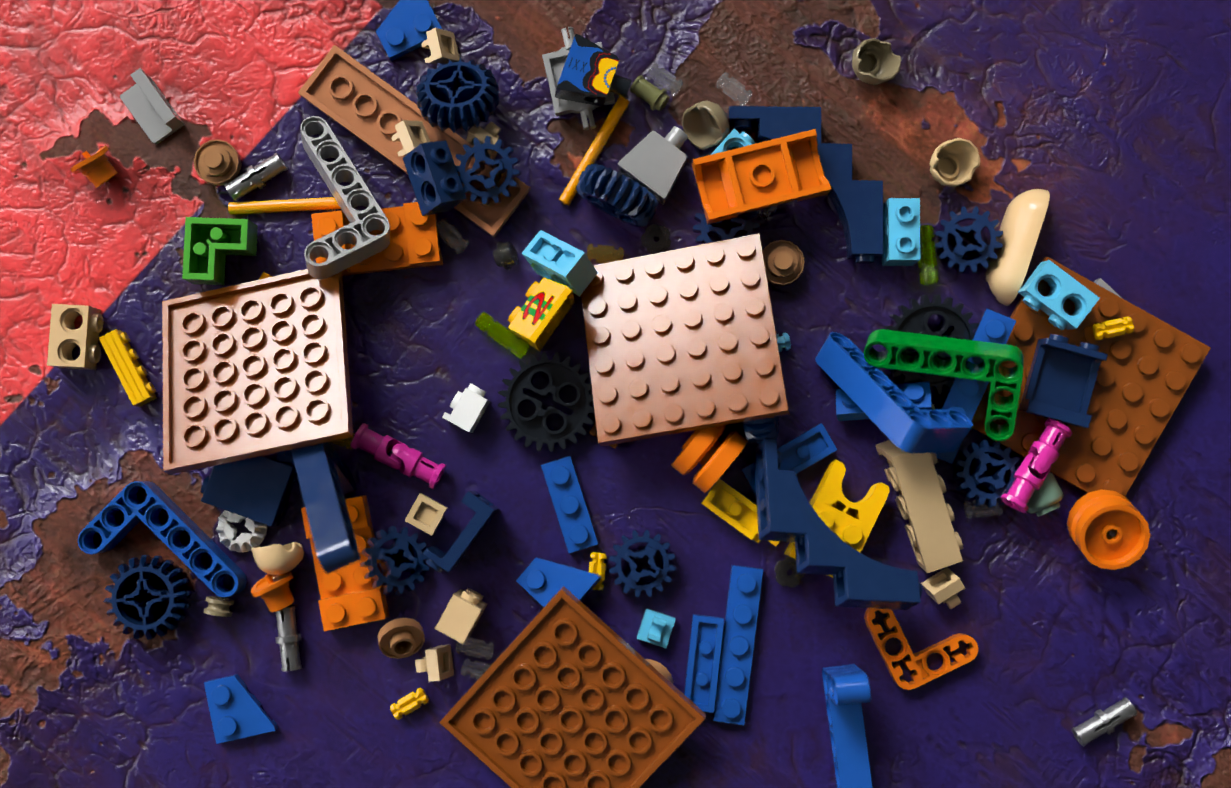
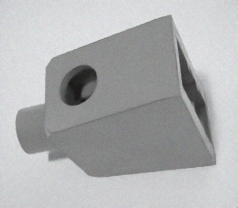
(656, 162)

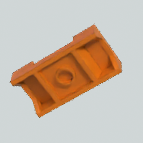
(760, 176)
(412, 239)
(345, 593)

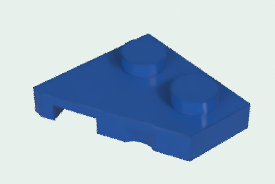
(406, 27)
(545, 578)
(235, 710)

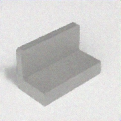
(151, 108)

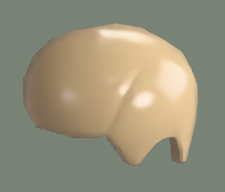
(954, 162)
(278, 558)

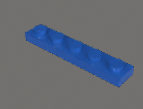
(967, 393)
(738, 644)

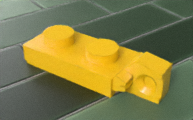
(734, 509)

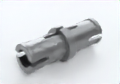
(255, 177)
(288, 639)
(1104, 721)

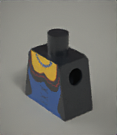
(590, 74)

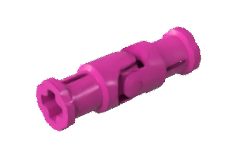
(402, 458)
(1038, 461)

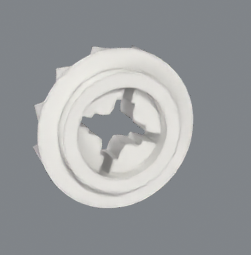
(245, 541)

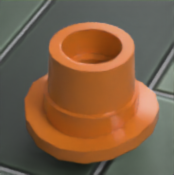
(95, 167)
(274, 591)

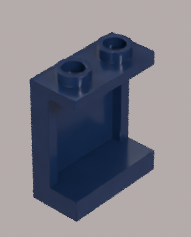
(1062, 380)
(251, 488)
(484, 513)

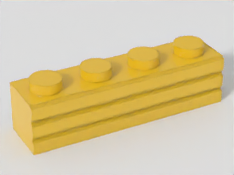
(127, 367)

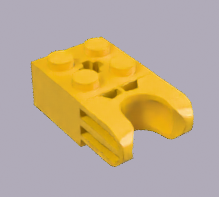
(847, 519)

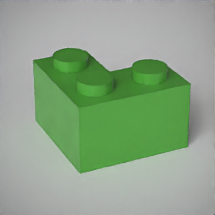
(209, 242)

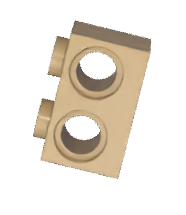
(65, 337)
(461, 615)

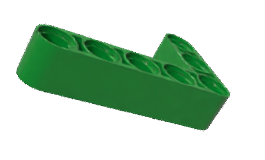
(957, 366)

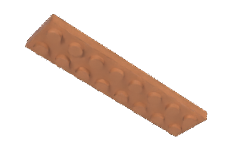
(372, 109)

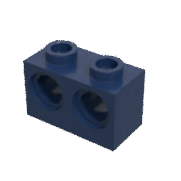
(434, 178)

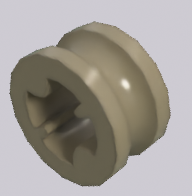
(219, 606)

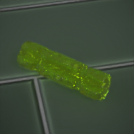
(927, 256)
(502, 335)

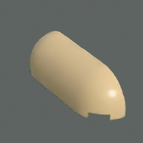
(1020, 234)

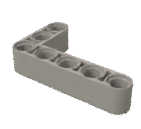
(347, 198)

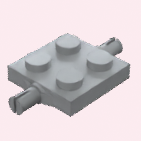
(554, 64)

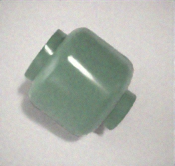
(1046, 498)

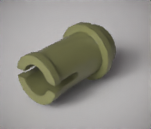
(650, 93)

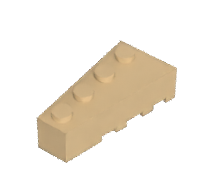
(924, 506)

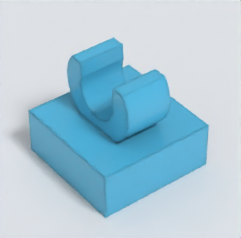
(656, 628)

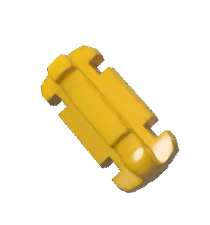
(1113, 328)
(598, 566)
(409, 703)

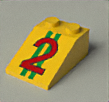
(541, 313)

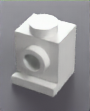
(467, 408)

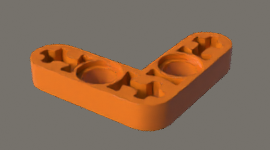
(917, 661)

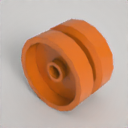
(706, 450)
(1108, 529)

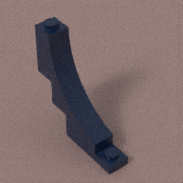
(856, 201)
(789, 517)

